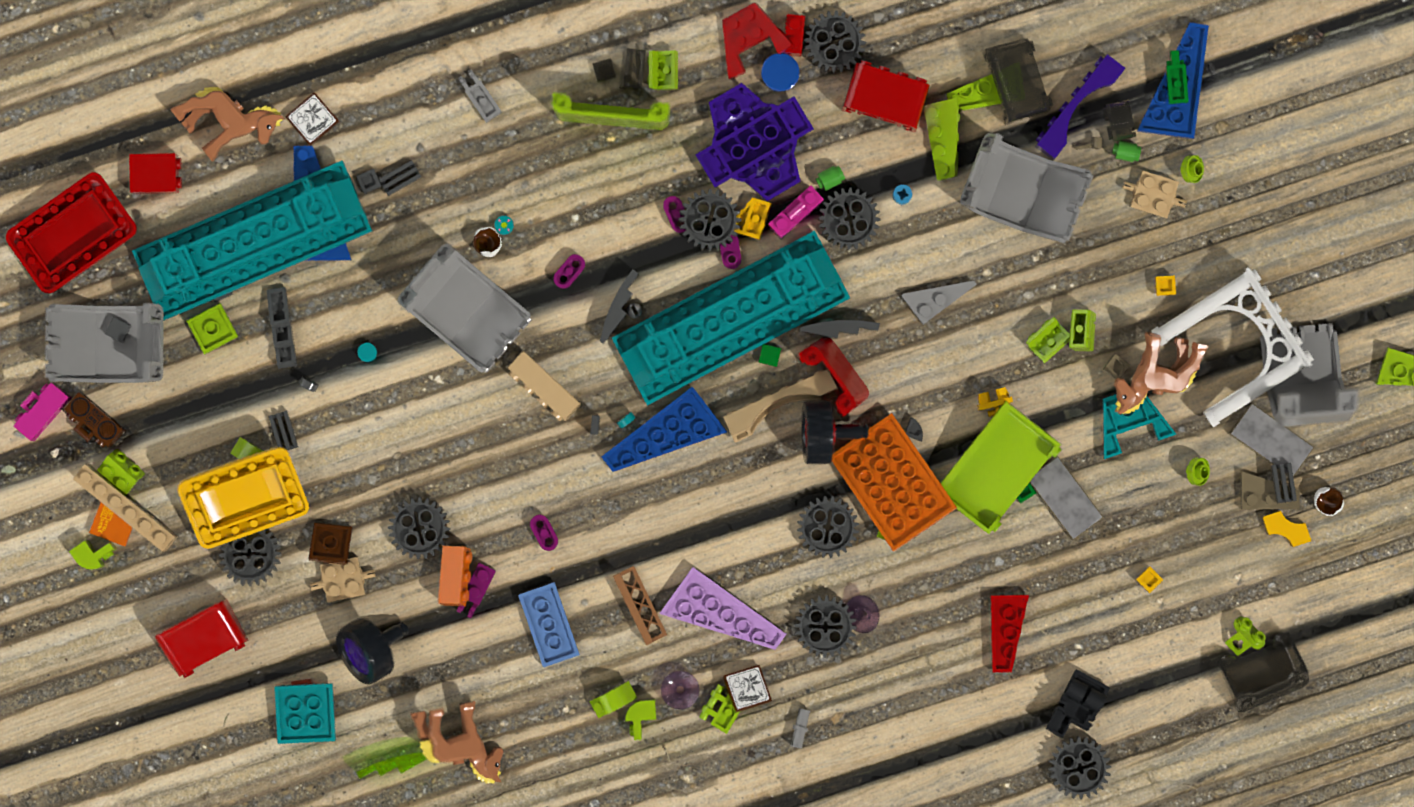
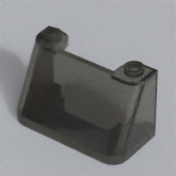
(1017, 80)
(1264, 673)

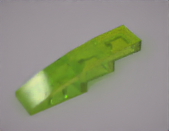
(402, 762)

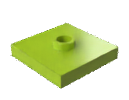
(212, 328)

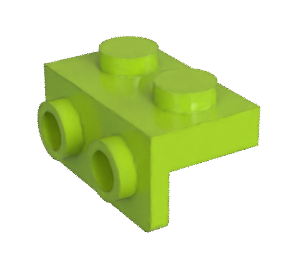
(663, 70)
(1048, 340)
(120, 471)

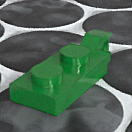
(1176, 79)

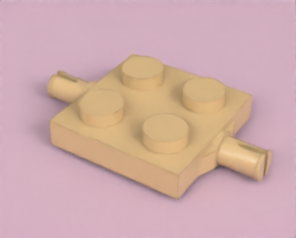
(1154, 194)
(342, 580)

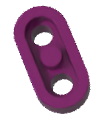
(674, 215)
(731, 250)
(569, 271)
(544, 532)

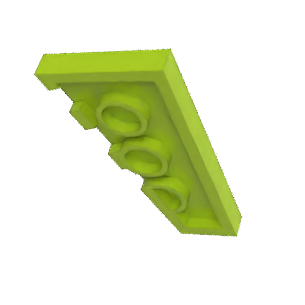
(976, 94)
(943, 134)
(1396, 368)

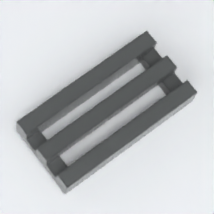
(410, 164)
(291, 431)
(1291, 483)

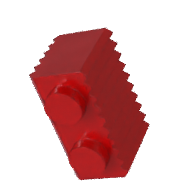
(794, 31)

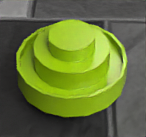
(1192, 168)
(1198, 471)

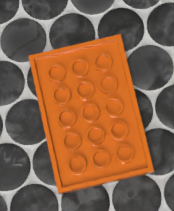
(893, 482)

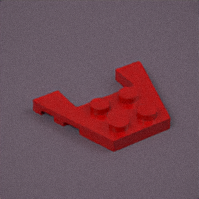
(746, 30)

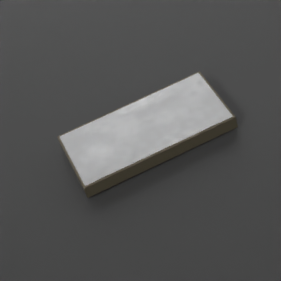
(1270, 440)
(1065, 498)

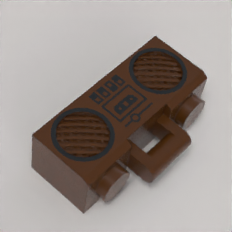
(88, 413)

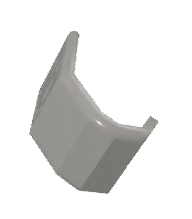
(1025, 190)
(464, 308)
(83, 352)
(1314, 392)

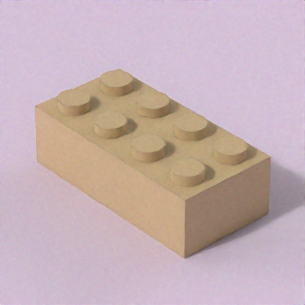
(544, 386)

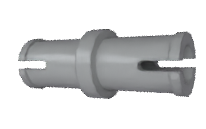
(800, 728)

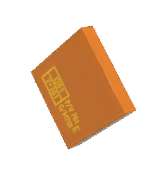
(110, 526)

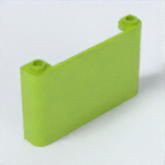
(654, 118)
(998, 466)

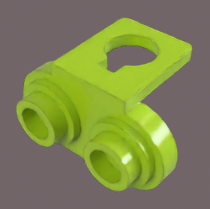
(1246, 633)

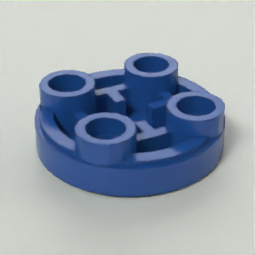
(780, 72)

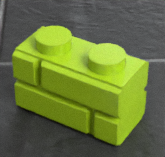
(1082, 330)

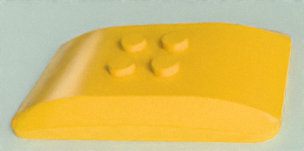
(243, 497)

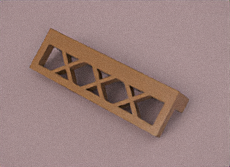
(633, 608)

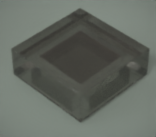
(604, 70)

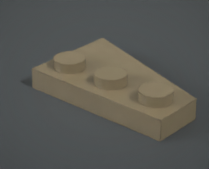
(1260, 494)

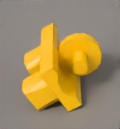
(985, 402)

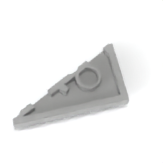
(932, 301)

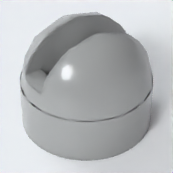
(631, 313)

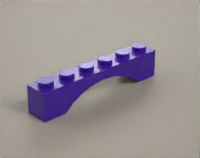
(1056, 137)

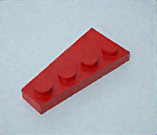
(1006, 626)

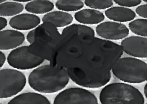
(1079, 704)

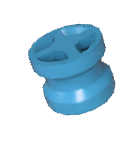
(901, 198)

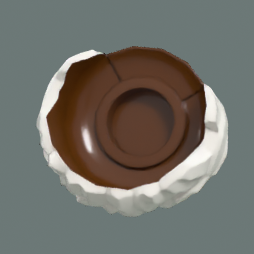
(487, 241)
(1328, 500)

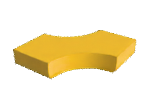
(1294, 533)

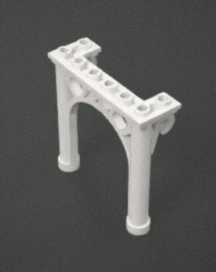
(1265, 381)

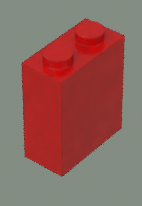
(155, 173)

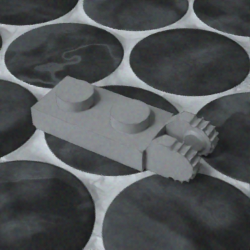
(481, 98)

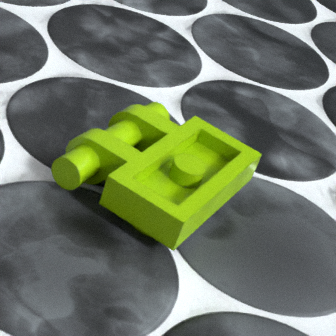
(725, 716)

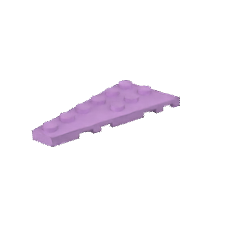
(712, 607)

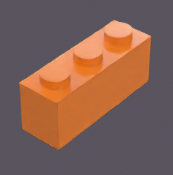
(454, 576)

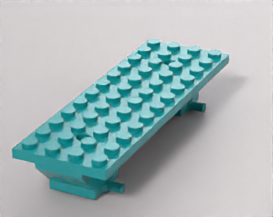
(252, 240)
(731, 318)

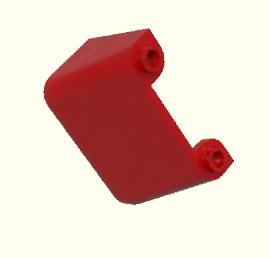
(828, 352)
(202, 638)

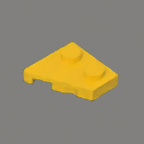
(753, 218)

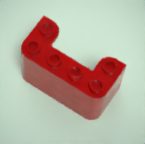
(886, 95)

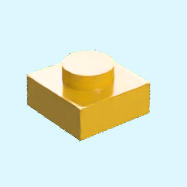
(1165, 285)
(1149, 579)

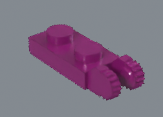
(478, 586)

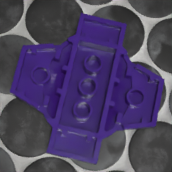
(754, 142)

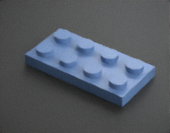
(548, 624)

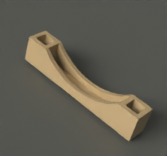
(745, 420)
(122, 506)

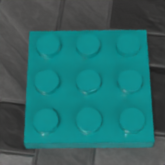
(305, 713)

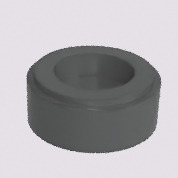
(308, 384)

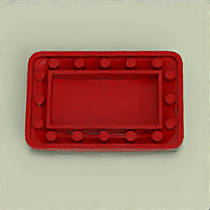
(71, 233)

